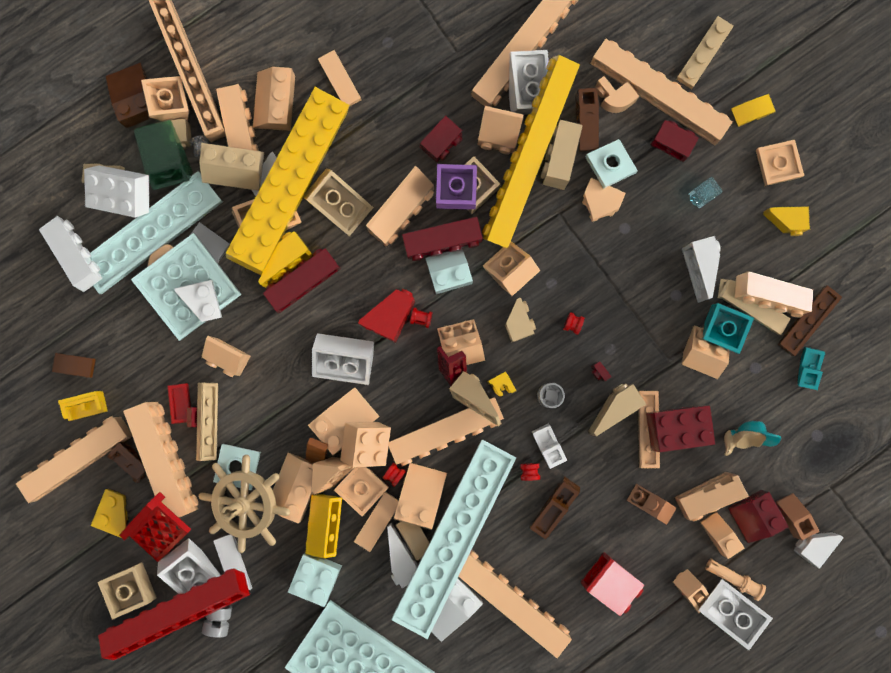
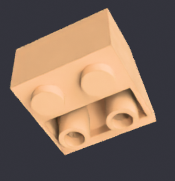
(463, 338)
(704, 355)

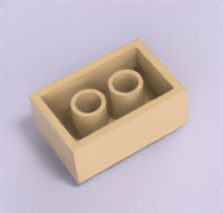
(561, 154)

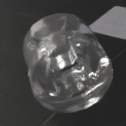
(196, 144)

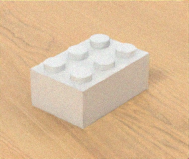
(116, 191)

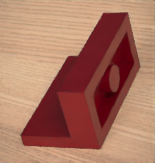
(451, 366)

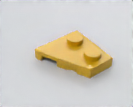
(111, 513)

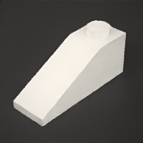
(402, 562)

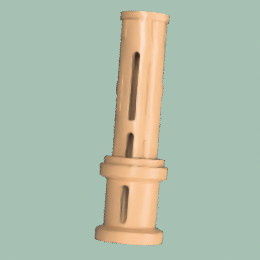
(743, 583)

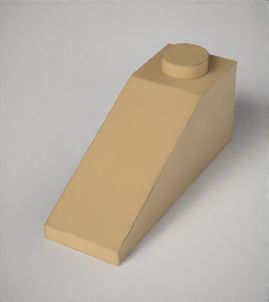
(471, 394)

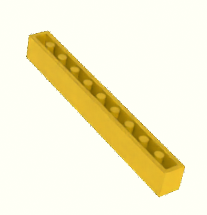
(531, 150)

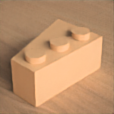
(711, 496)

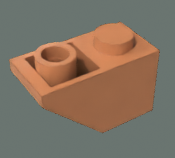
(651, 504)
(797, 517)

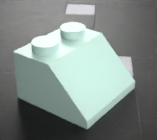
(449, 271)

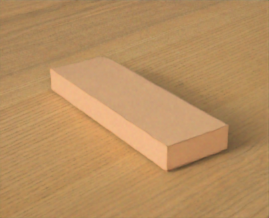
(339, 78)
(377, 522)

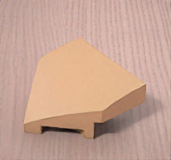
(601, 200)

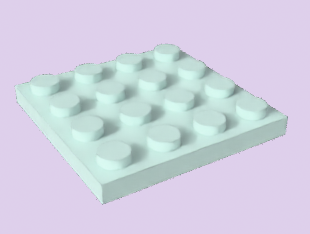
(180, 267)

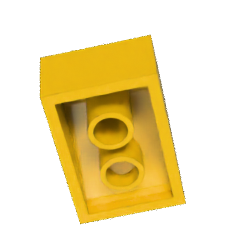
(285, 258)

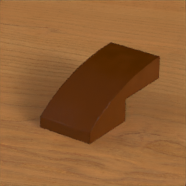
(73, 365)

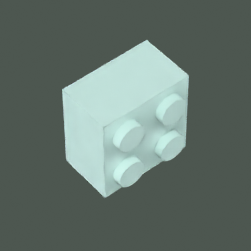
(314, 579)

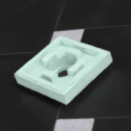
(611, 175)
(230, 453)

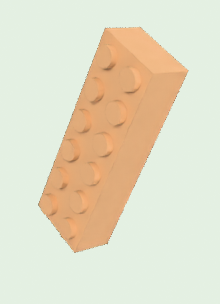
(161, 457)

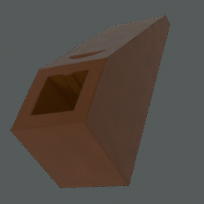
(588, 115)

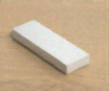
(229, 555)

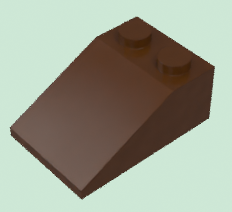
(128, 95)

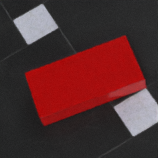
(179, 402)

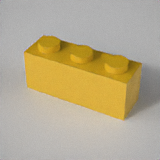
(323, 526)

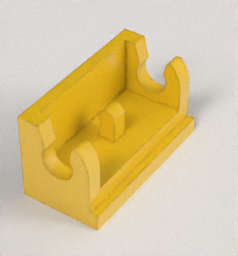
(499, 382)
(83, 405)

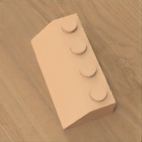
(400, 207)

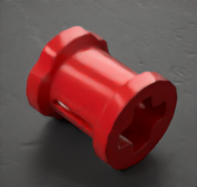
(421, 317)

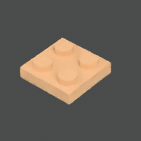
(779, 162)
(361, 489)

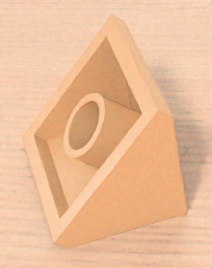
(328, 474)

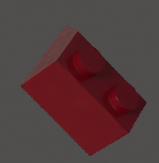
(758, 516)

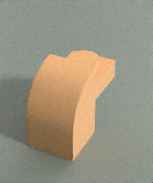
(616, 100)

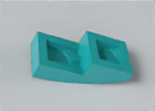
(809, 369)

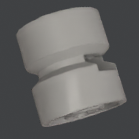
(550, 395)
(216, 623)

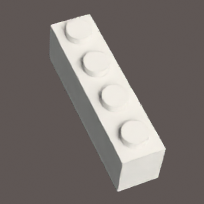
(70, 253)

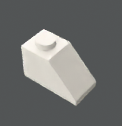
(818, 547)

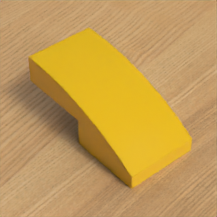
(753, 110)

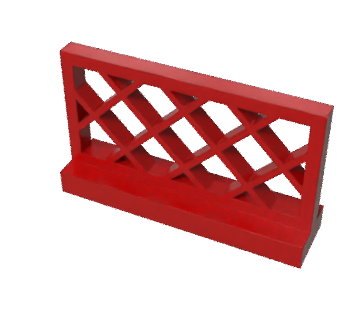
(145, 520)

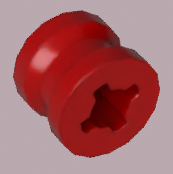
(574, 323)
(530, 471)
(394, 474)

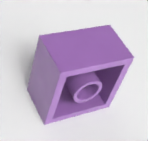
(456, 186)

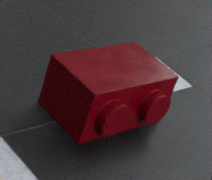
(441, 139)
(674, 140)

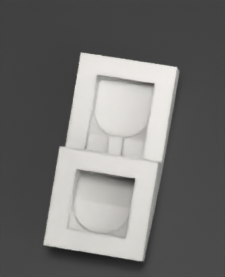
(549, 446)

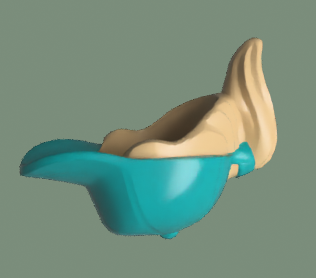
(749, 434)

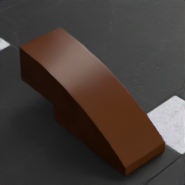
(555, 507)

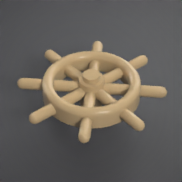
(243, 504)

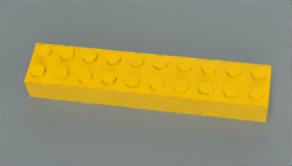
(287, 181)

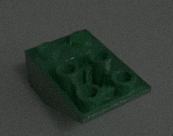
(162, 154)

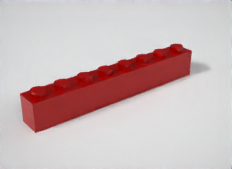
(173, 614)

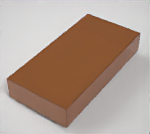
(316, 450)

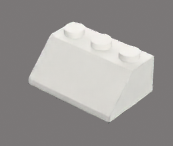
(342, 359)

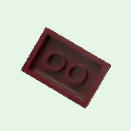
(680, 428)

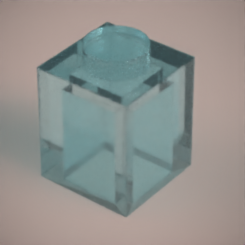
(705, 192)

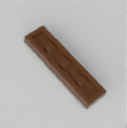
(809, 322)

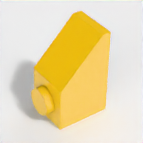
(789, 219)

